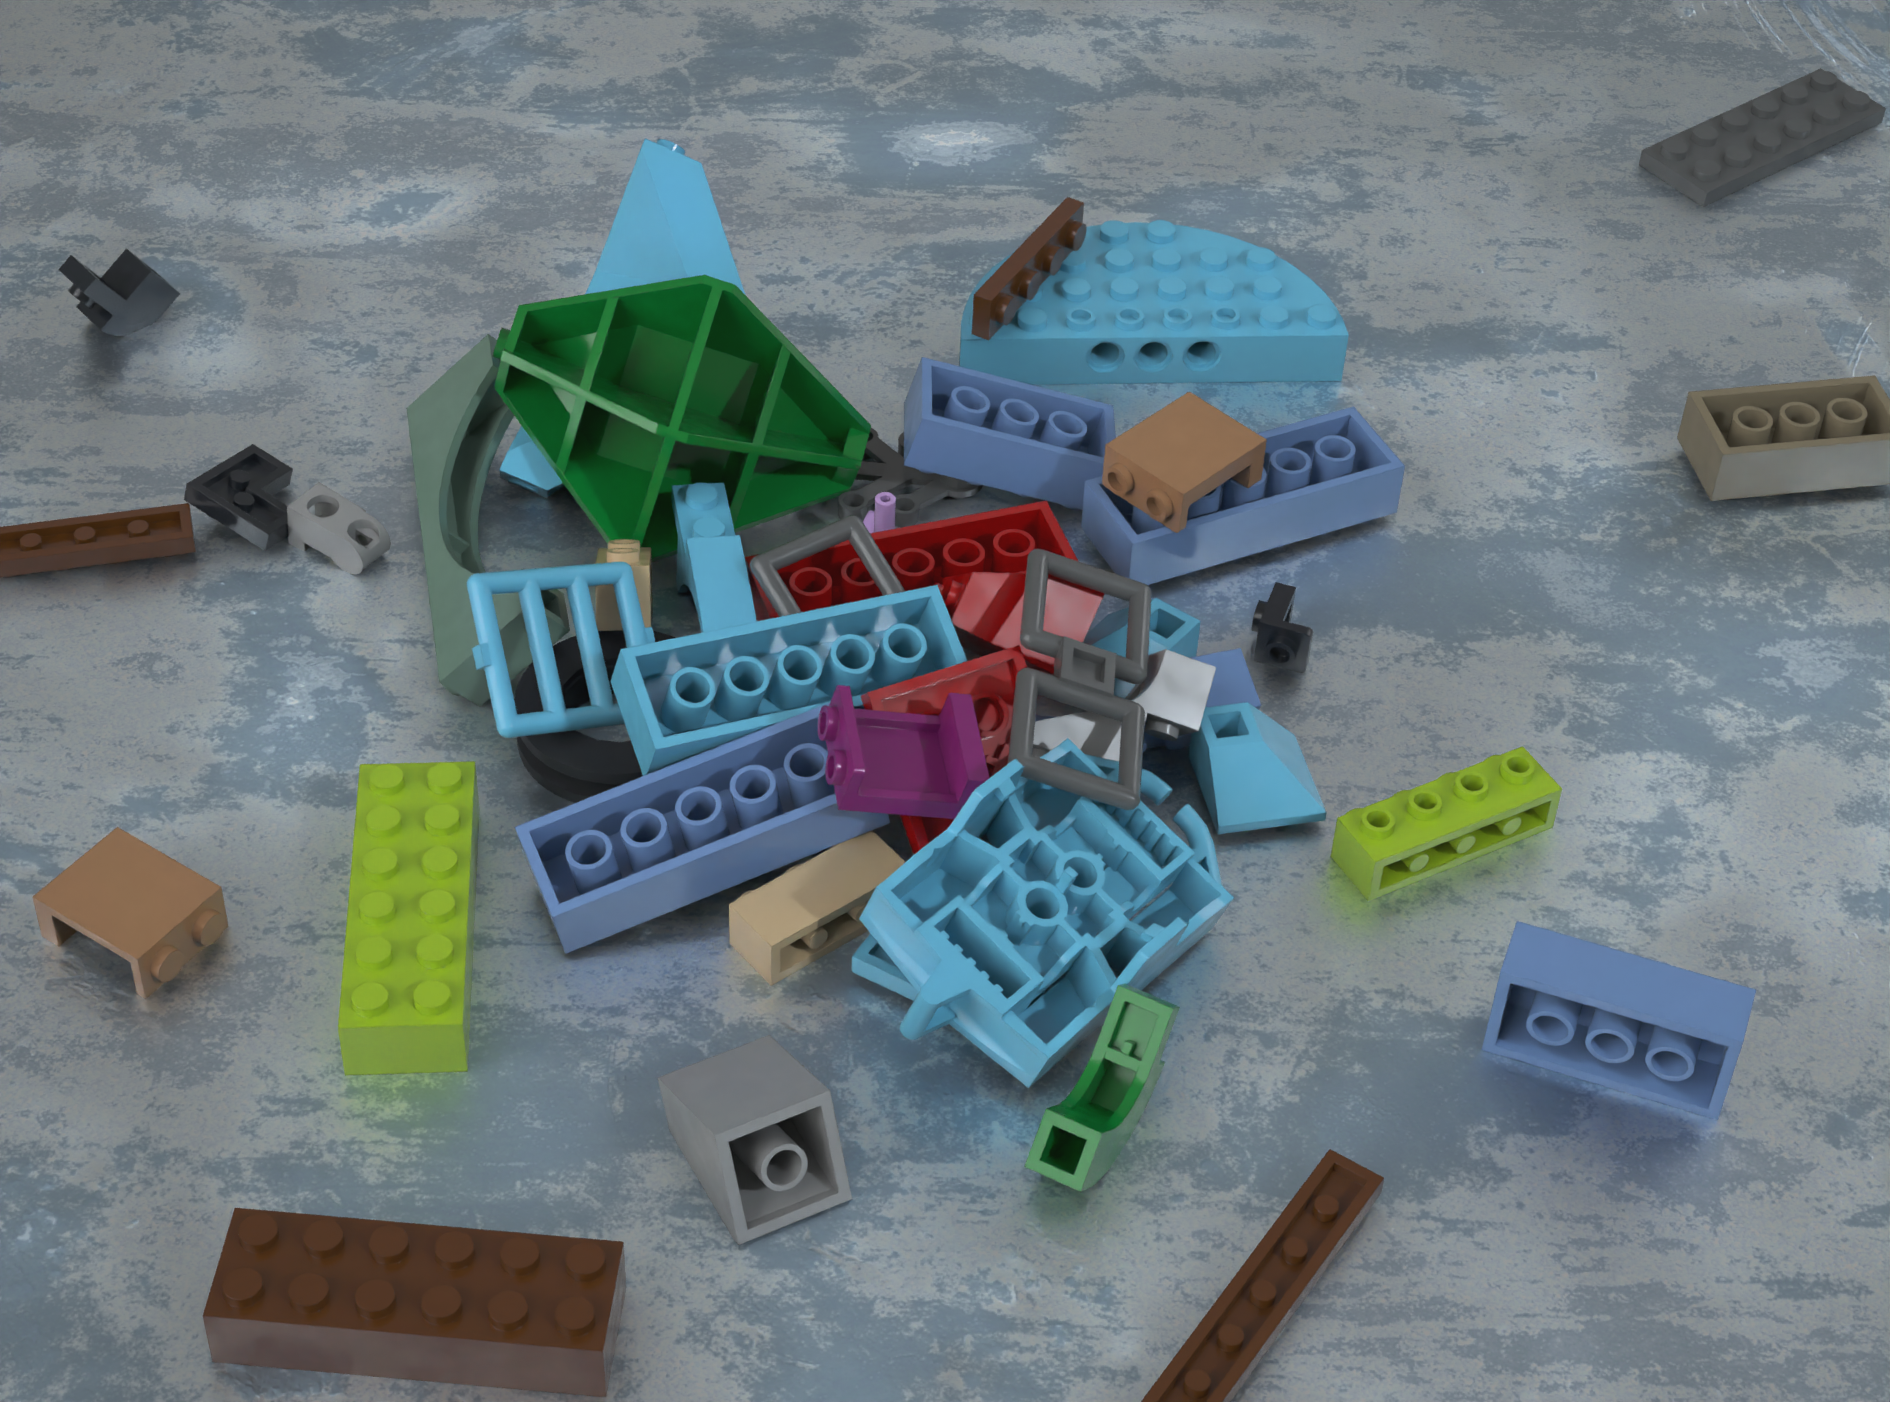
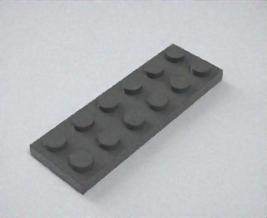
(1761, 137)

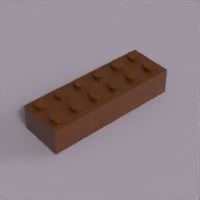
(417, 1302)

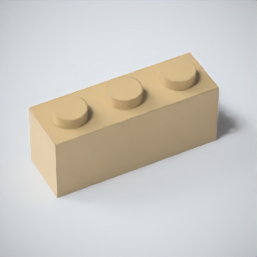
(810, 907)

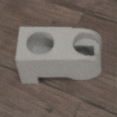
(336, 529)

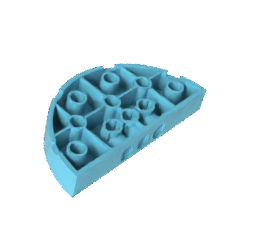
(1165, 310)

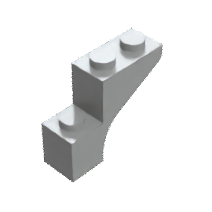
(1172, 701)

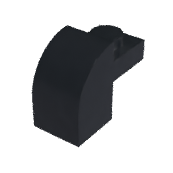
(123, 298)

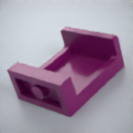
(902, 759)

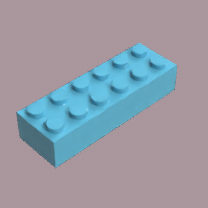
(745, 677)

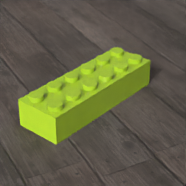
(410, 920)

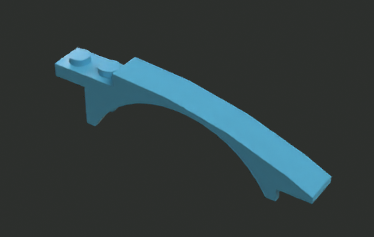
(711, 557)

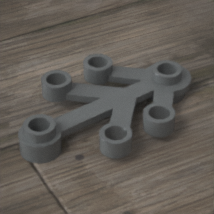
(892, 476)

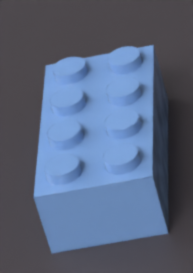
(1004, 433)
(1618, 1020)

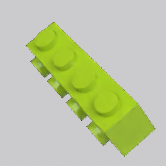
(1445, 823)

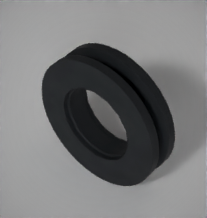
(570, 761)

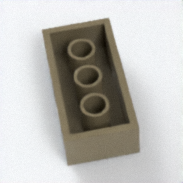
(1788, 437)

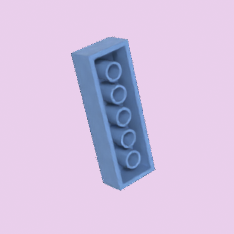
(1312, 482)
(688, 831)

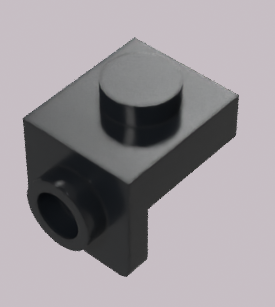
(1278, 639)

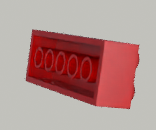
(921, 556)

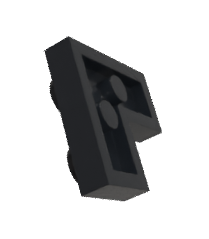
(241, 495)

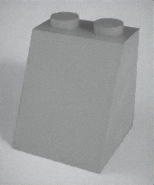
(757, 1137)

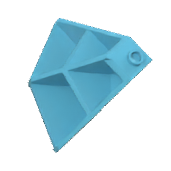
(660, 234)

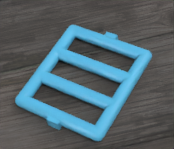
(491, 657)

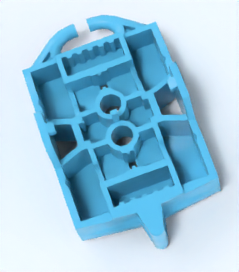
(967, 911)

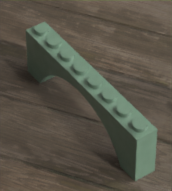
(453, 444)

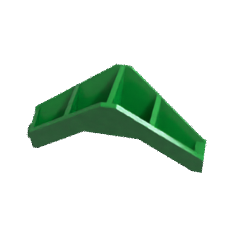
(670, 392)

